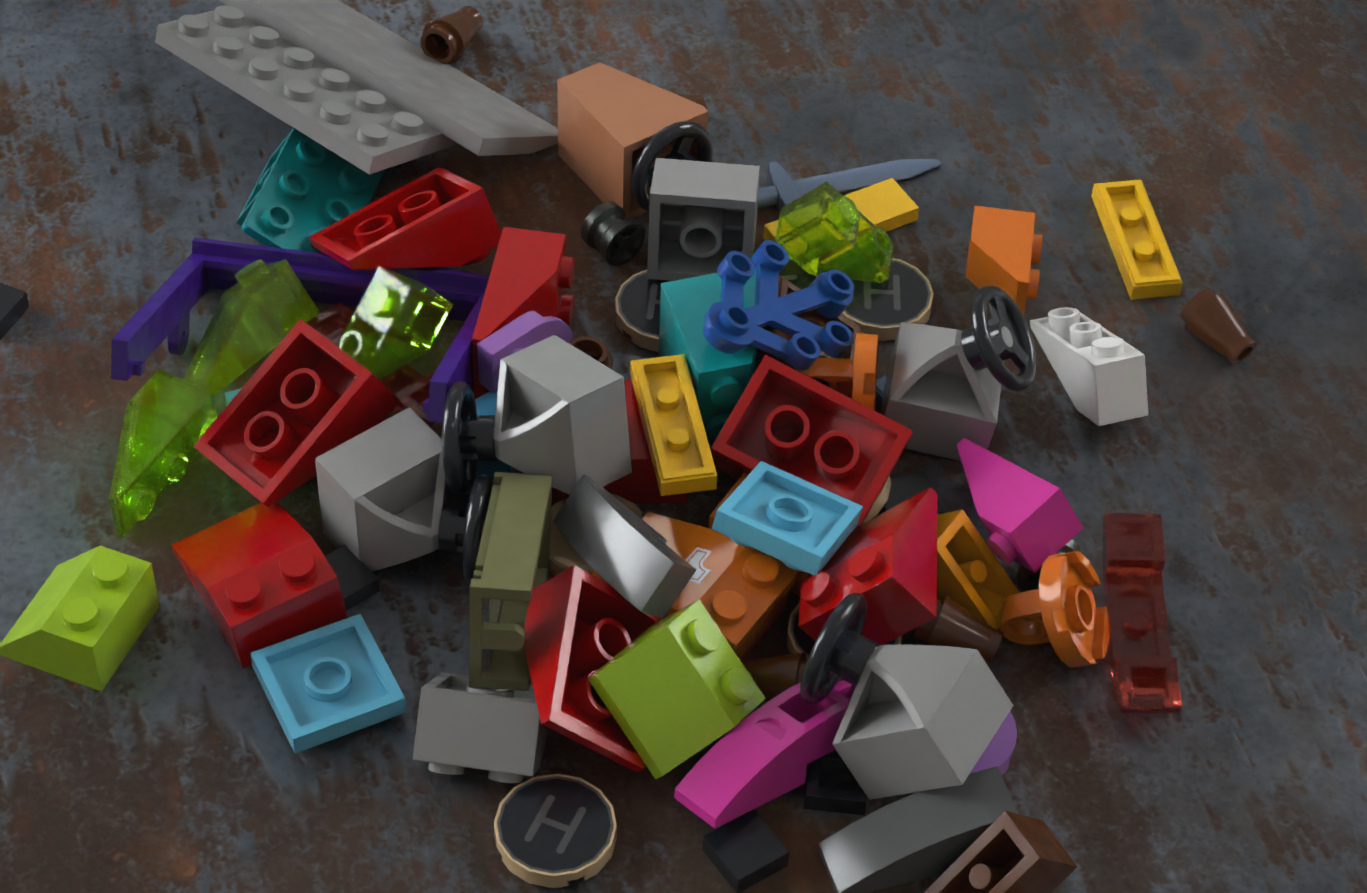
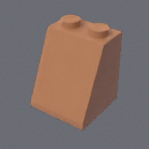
(608, 122)

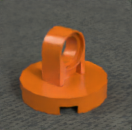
(851, 377)
(1060, 612)

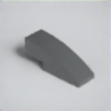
(623, 548)
(914, 835)

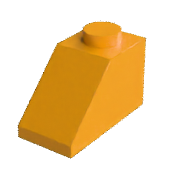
(969, 569)

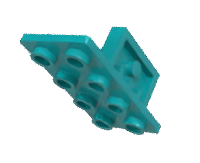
(303, 194)

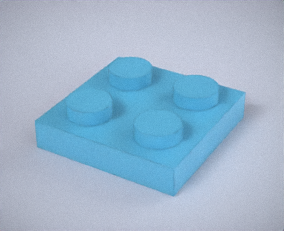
(787, 518)
(328, 683)

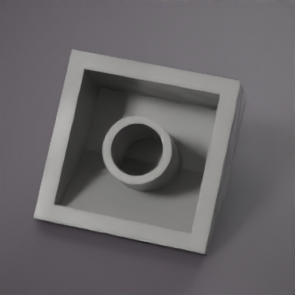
(479, 729)

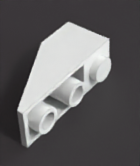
(1094, 366)

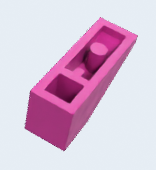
(1019, 509)

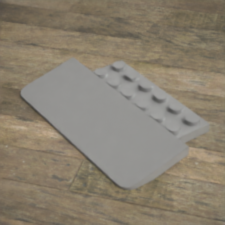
(350, 82)

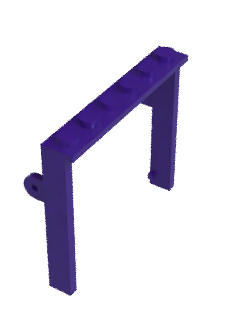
(325, 280)

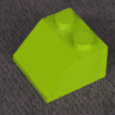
(85, 617)
(676, 688)

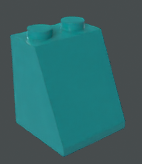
(715, 375)

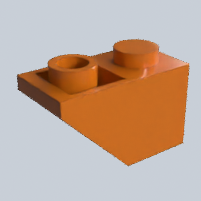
(1002, 252)

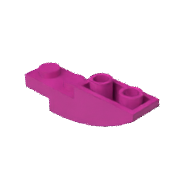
(763, 755)

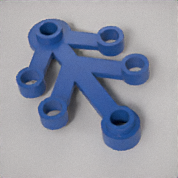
(735, 328)

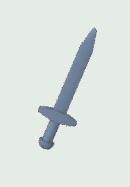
(784, 190)

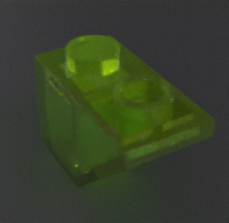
(830, 233)
(393, 322)

